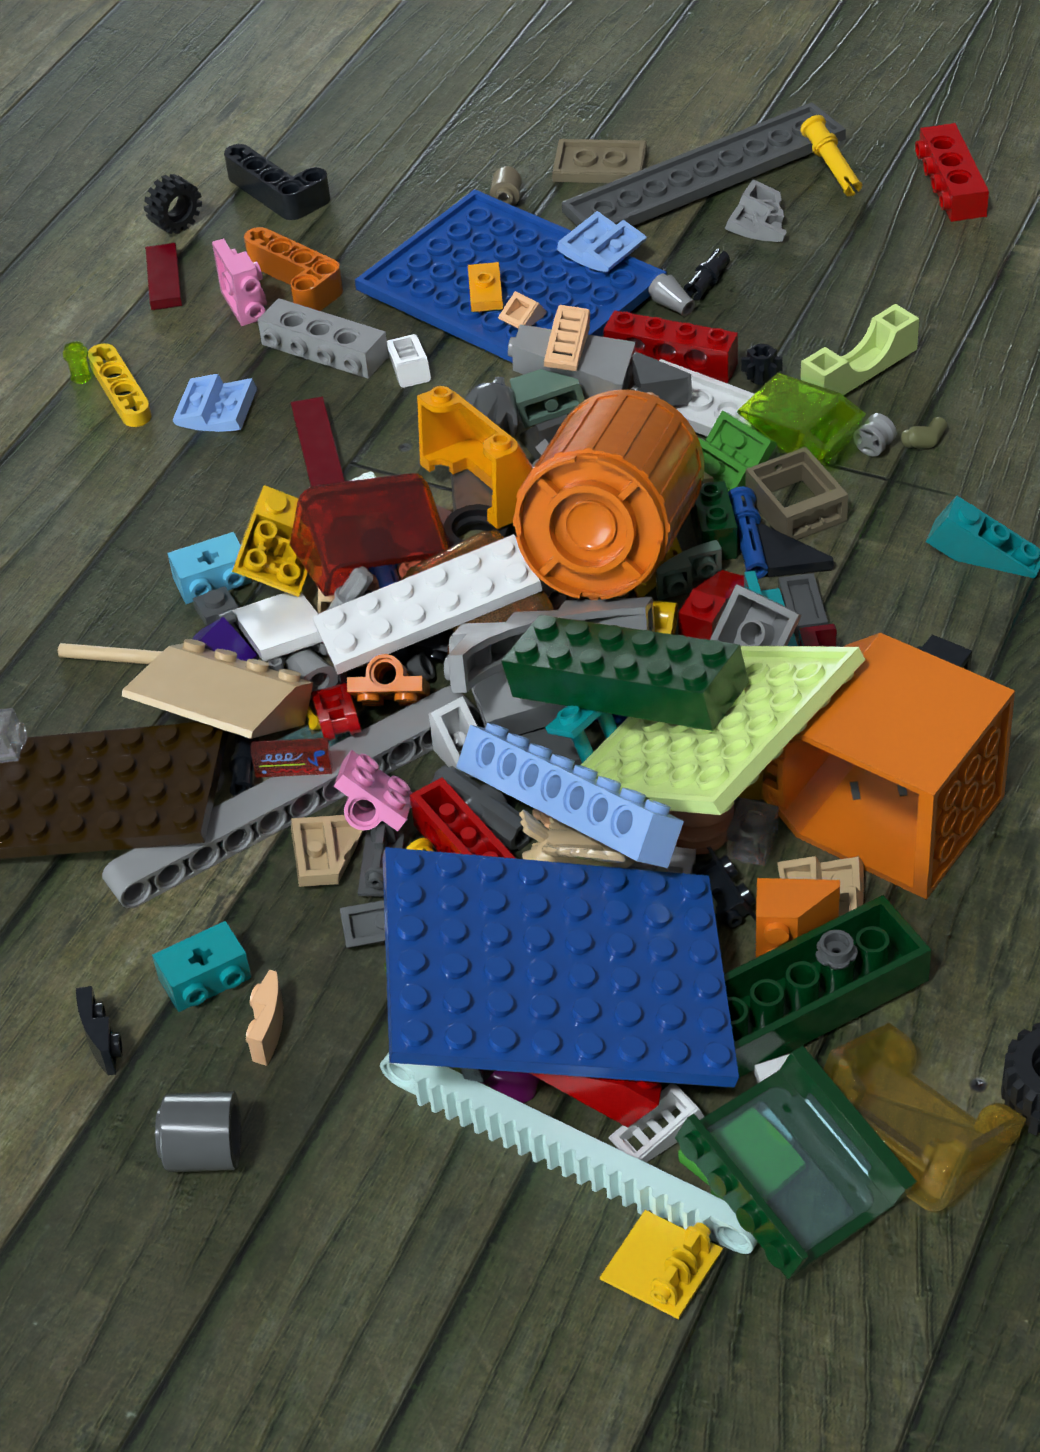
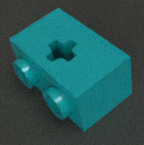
(202, 966)

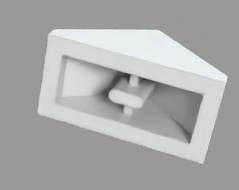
(449, 730)

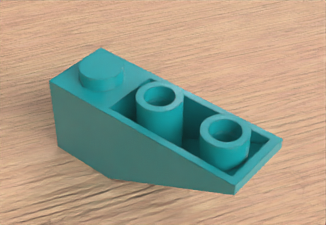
(982, 541)

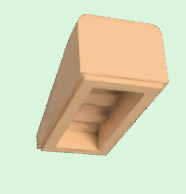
(567, 336)

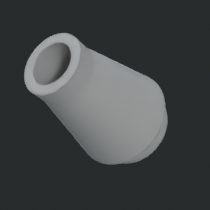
(669, 293)

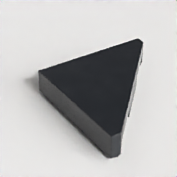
(789, 556)

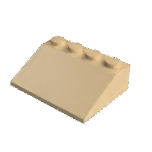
(222, 690)

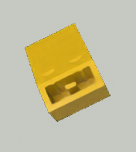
(266, 547)

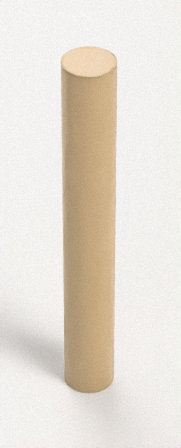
(107, 653)

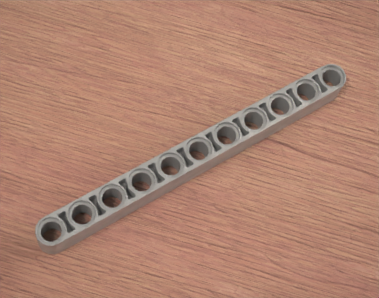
(272, 804)

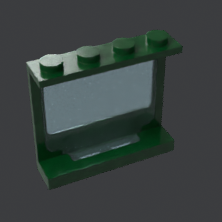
(796, 1163)

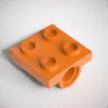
(403, 689)

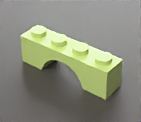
(887, 341)

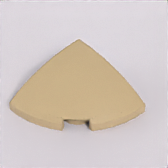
(848, 871)

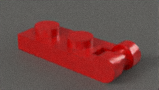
(335, 711)

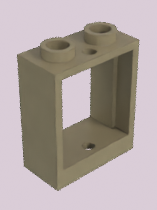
(805, 517)

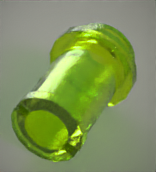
(76, 357)

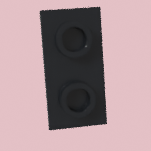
(734, 899)

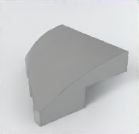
(758, 214)

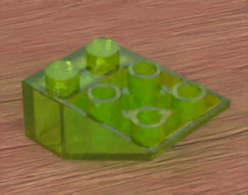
(803, 416)

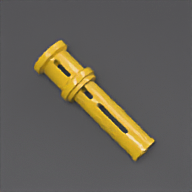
(825, 145)

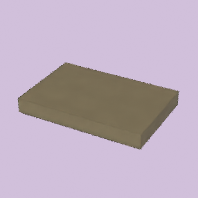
(597, 160)

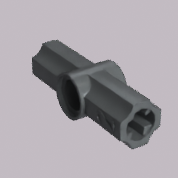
(489, 806)

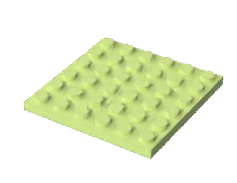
(709, 769)

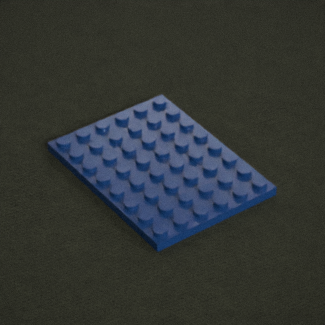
(432, 281)
(554, 969)

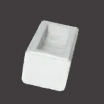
(409, 360)
(670, 1099)

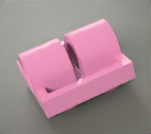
(372, 794)

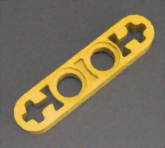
(119, 384)

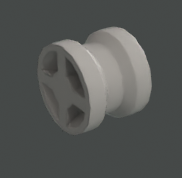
(875, 434)

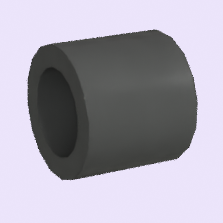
(199, 1131)

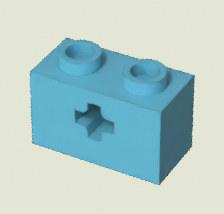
(206, 567)

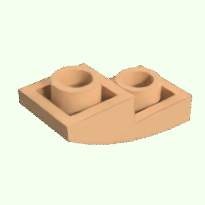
(265, 1029)

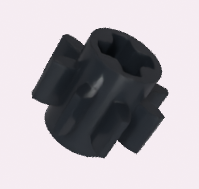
(761, 363)

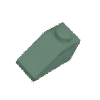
(545, 396)

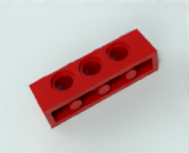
(952, 172)
(684, 344)
(451, 823)

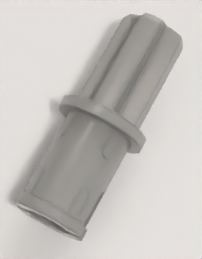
(353, 587)

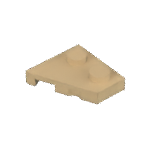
(323, 848)

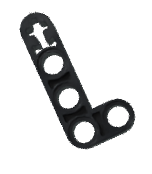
(284, 194)

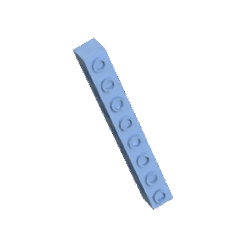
(571, 794)

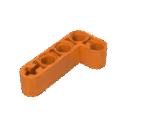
(312, 276)

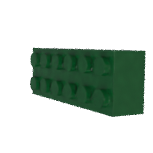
(626, 671)
(793, 998)

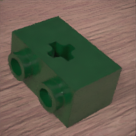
(714, 518)

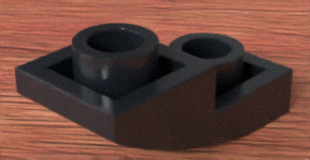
(102, 1041)

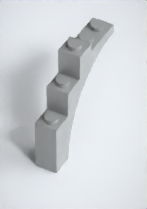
(480, 647)

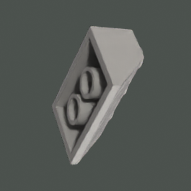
(755, 620)

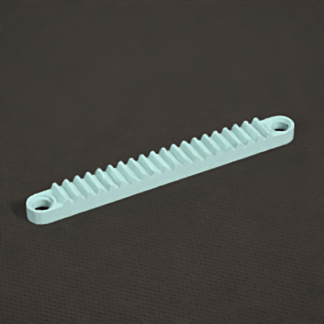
(571, 1150)

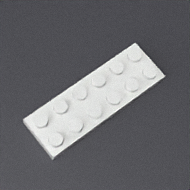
(426, 604)

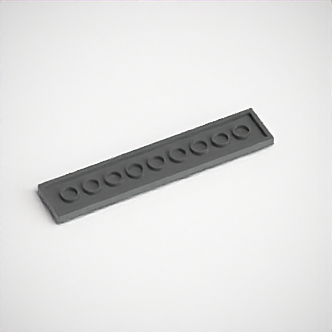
(701, 170)

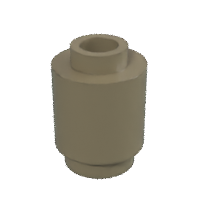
(506, 185)

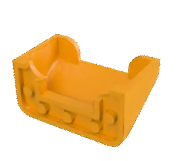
(464, 438)

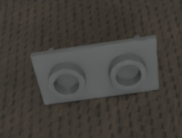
(372, 862)

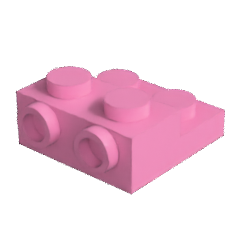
(239, 282)

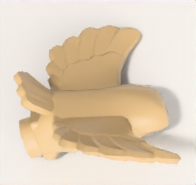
(568, 845)

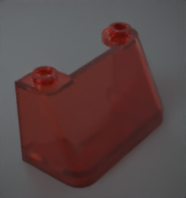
(365, 526)

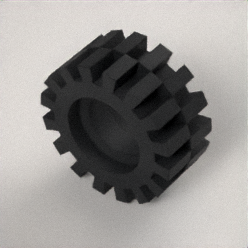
(162, 197)

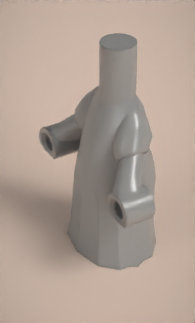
(309, 666)

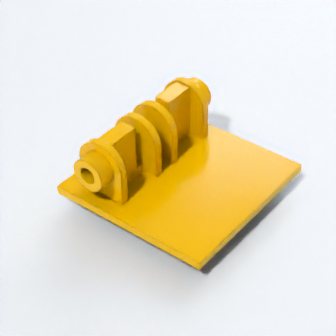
(662, 1263)

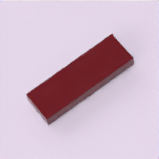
(163, 276)

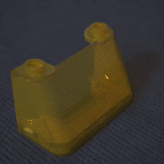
(922, 1128)

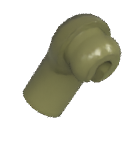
(922, 436)

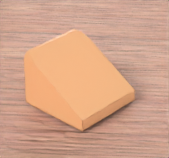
(521, 311)

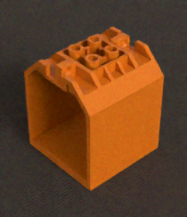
(908, 725)

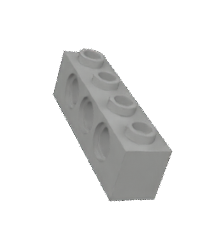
(323, 338)

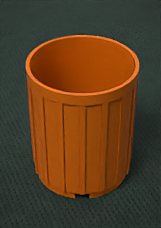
(609, 494)

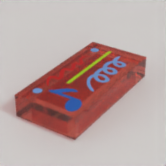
(291, 757)

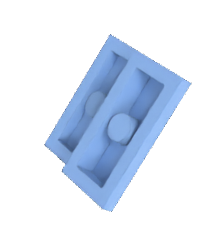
(600, 242)
(215, 405)

